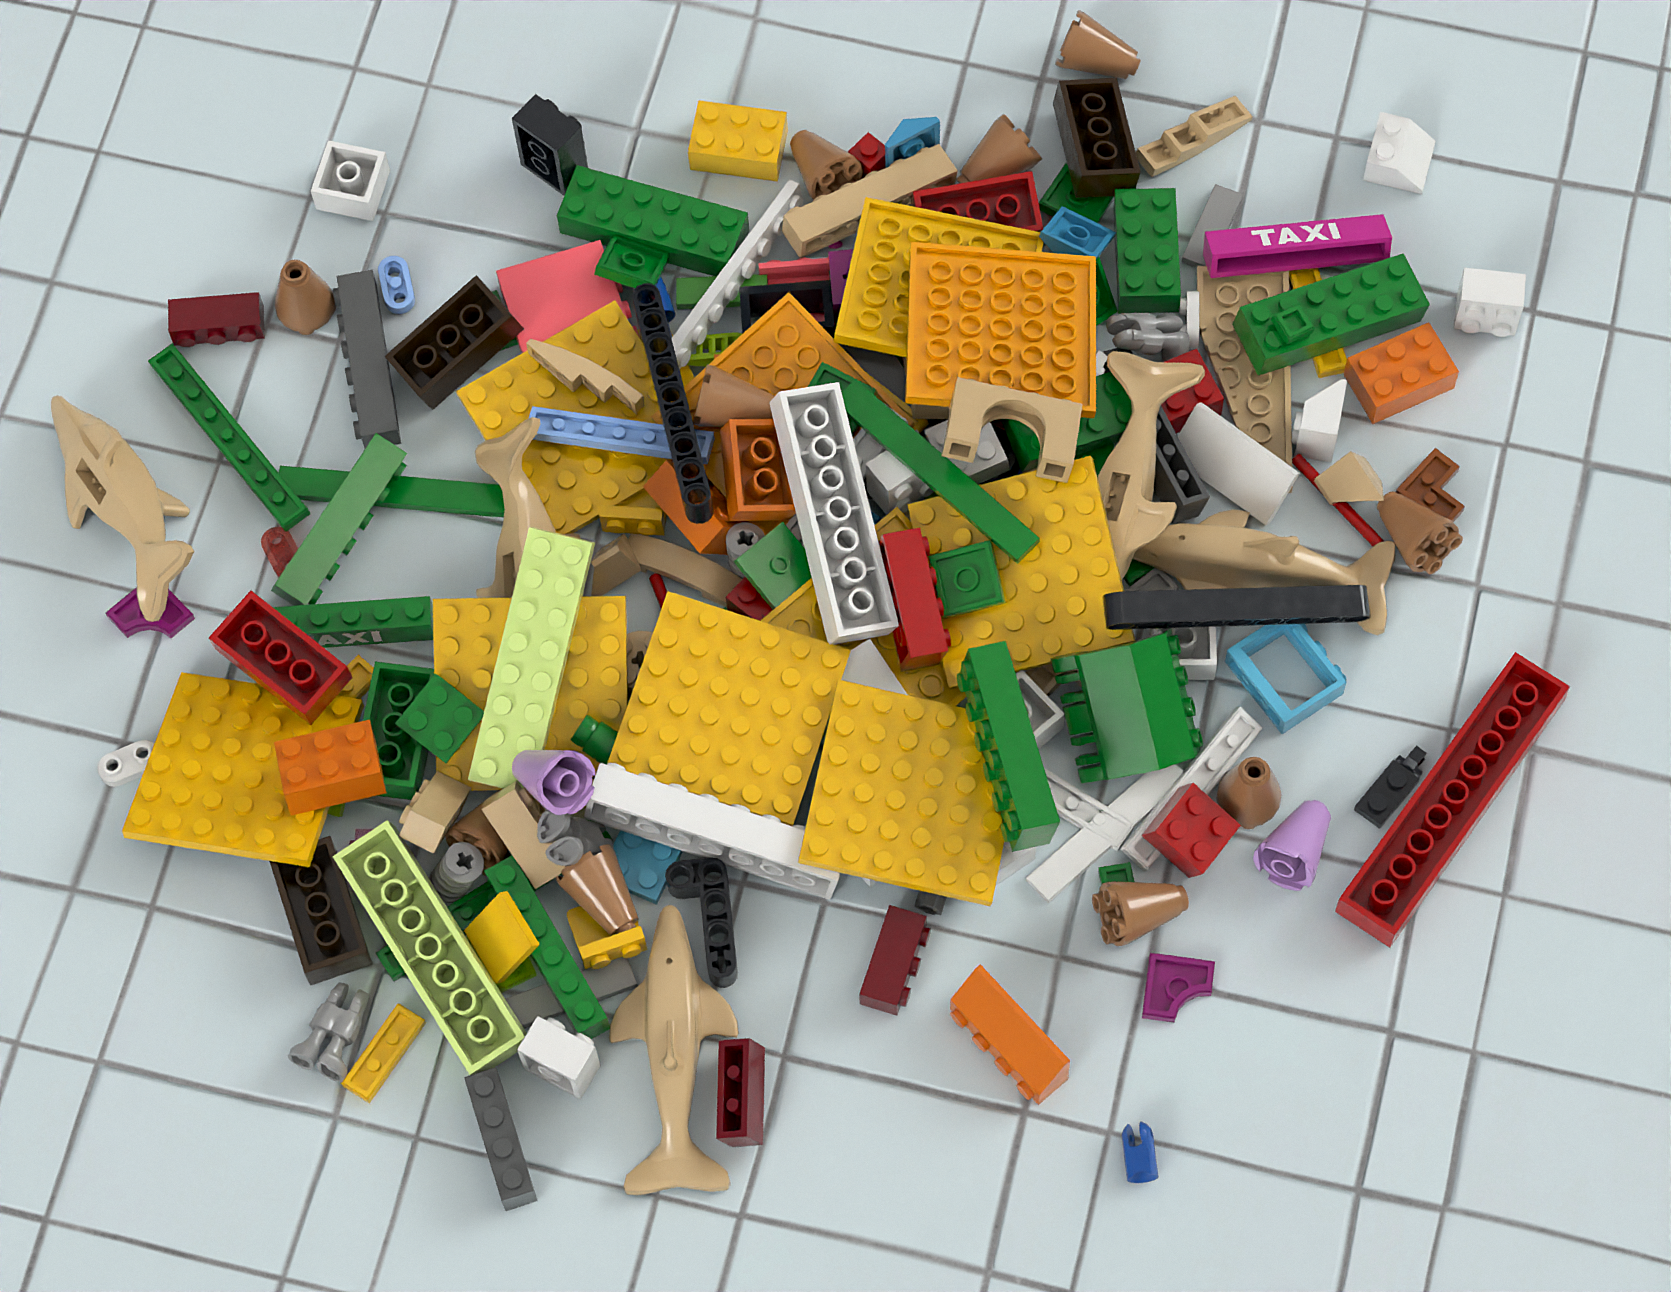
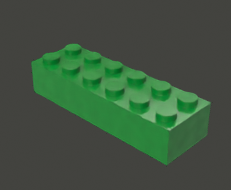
(690, 229)
(1341, 310)
(1008, 747)

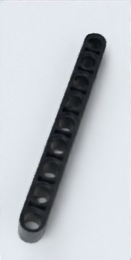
(656, 339)
(1236, 607)

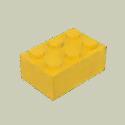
(738, 140)

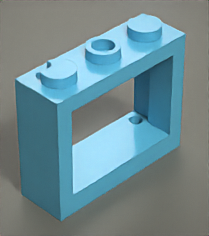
(1263, 693)

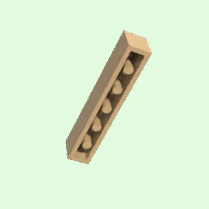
(839, 213)

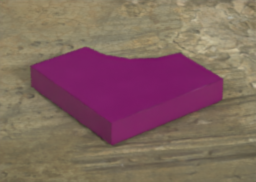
(130, 620)
(1172, 983)

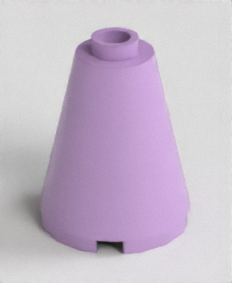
(556, 778)
(1295, 847)

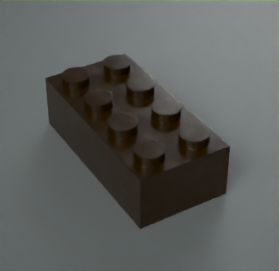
(1095, 137)
(454, 342)
(322, 915)

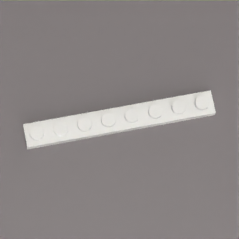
(739, 267)

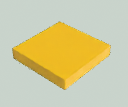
(501, 937)

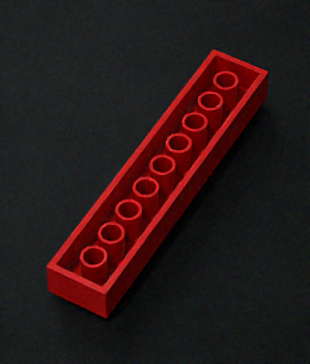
(1452, 799)

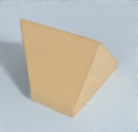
(1350, 481)
(613, 565)

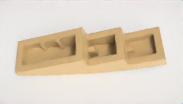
(1194, 136)
(577, 370)

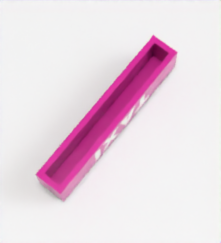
(1297, 246)

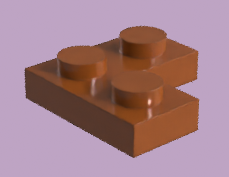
(1427, 484)

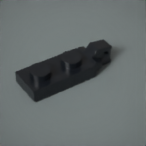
(1391, 788)

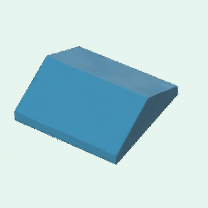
(911, 137)
(1075, 234)

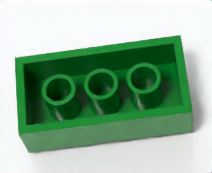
(1147, 250)
(1106, 428)
(400, 755)

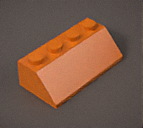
(1009, 1036)

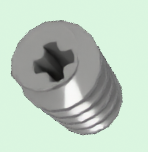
(739, 540)
(457, 871)

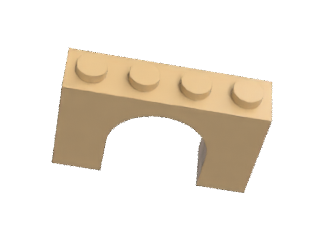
(1050, 418)

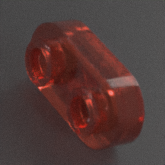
(279, 553)

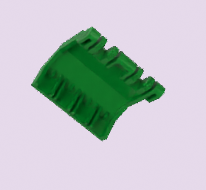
(1131, 705)

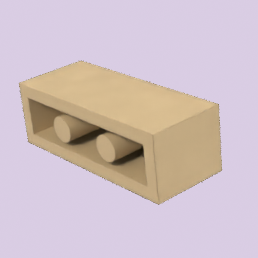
(433, 811)
(516, 823)

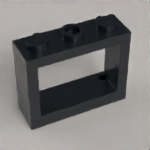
(812, 295)

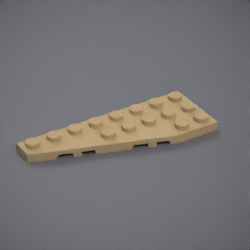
(1256, 403)

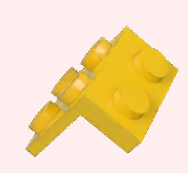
(634, 516)
(597, 946)

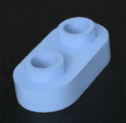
(396, 287)

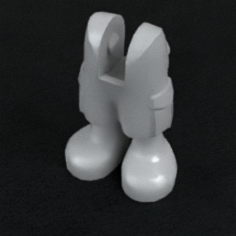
(1149, 334)
(571, 837)
(334, 1023)

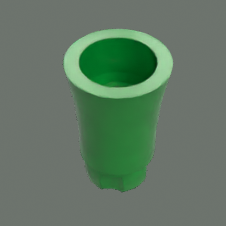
(595, 739)

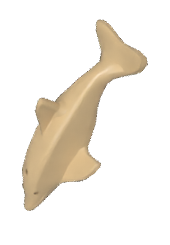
(1130, 468)
(118, 488)
(522, 504)
(1228, 555)
(673, 1016)

